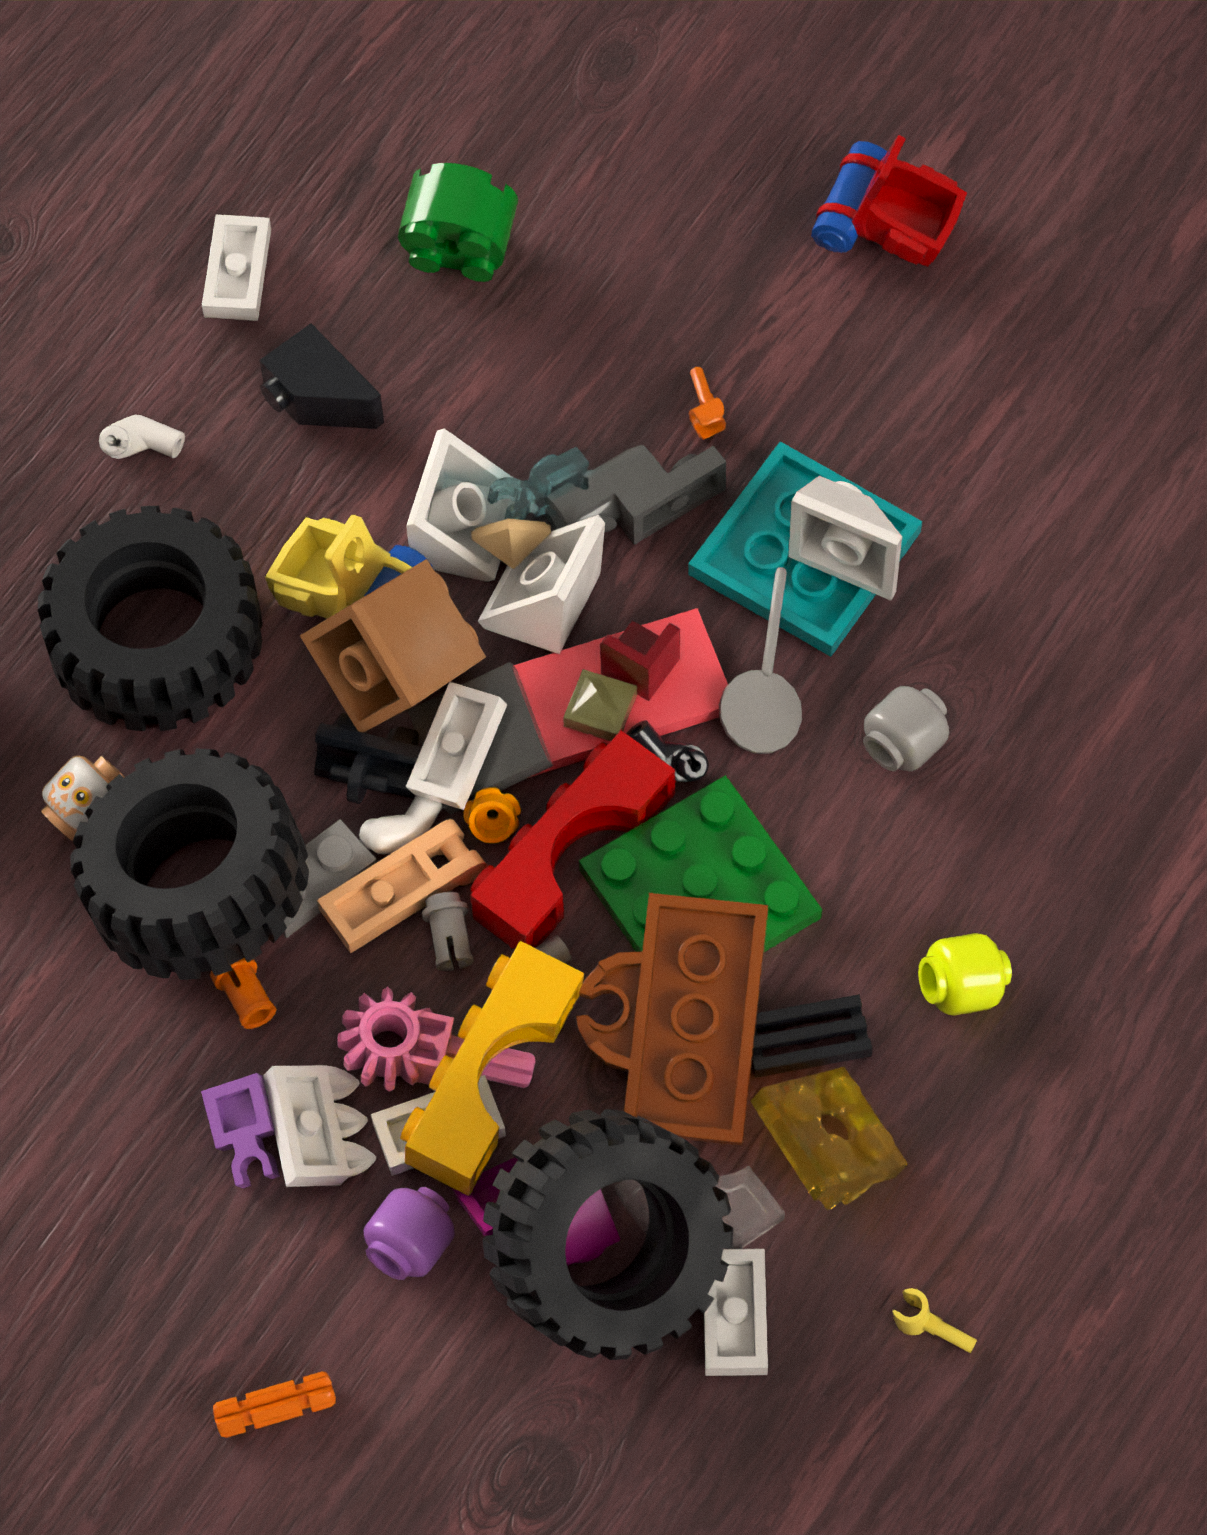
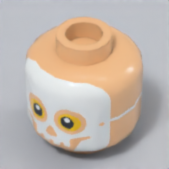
(74, 789)

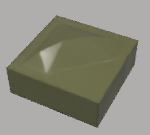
(599, 705)

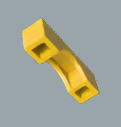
(526, 1004)

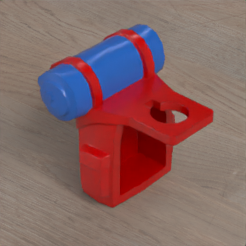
(889, 203)

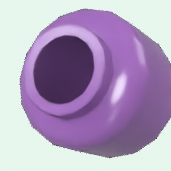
(408, 1232)

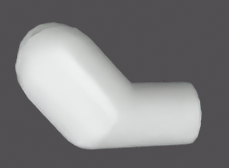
(139, 434)
(390, 833)

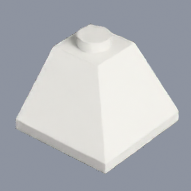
(845, 536)

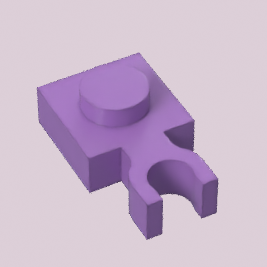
(240, 1120)

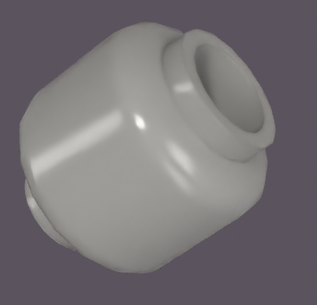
(906, 728)

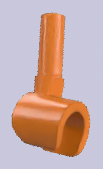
(708, 416)

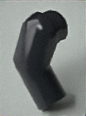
(687, 760)

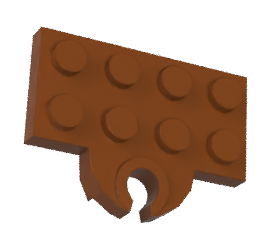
(685, 1015)

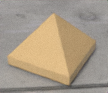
(511, 539)

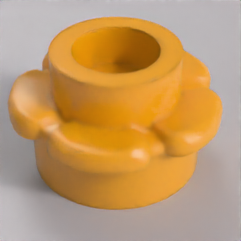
(488, 828)

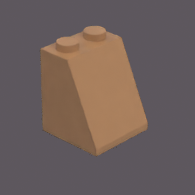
(394, 646)

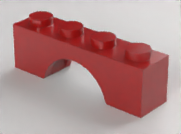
(616, 791)

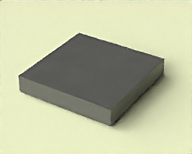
(518, 743)

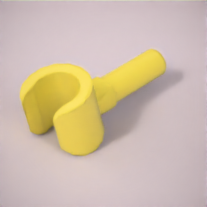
(929, 1322)

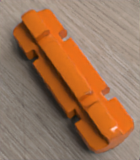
(274, 1404)

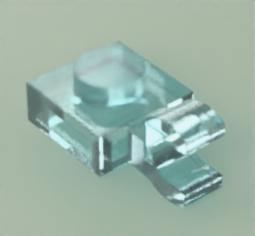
(544, 478)

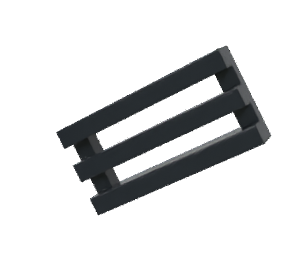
(807, 1014)

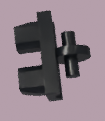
(366, 759)

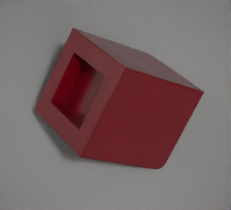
(641, 657)

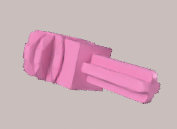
(425, 1043)

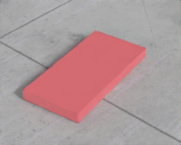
(683, 699)

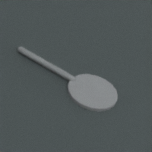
(759, 706)

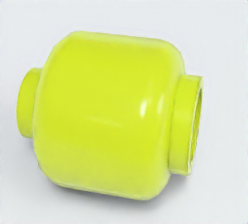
(964, 974)

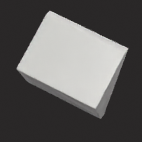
(452, 505)
(549, 587)

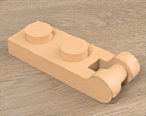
(399, 885)

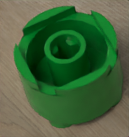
(457, 221)

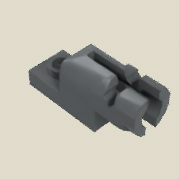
(639, 492)

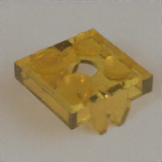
(826, 1162)

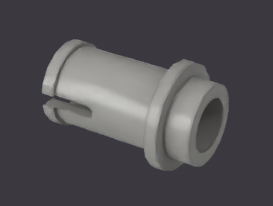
(448, 929)

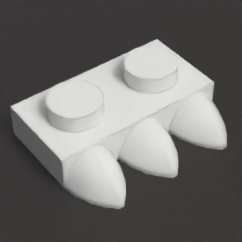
(312, 1126)

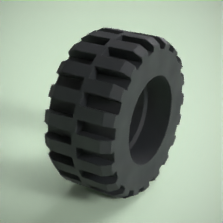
(140, 555)
(217, 916)
(665, 1278)

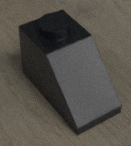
(318, 384)

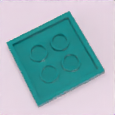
(754, 542)

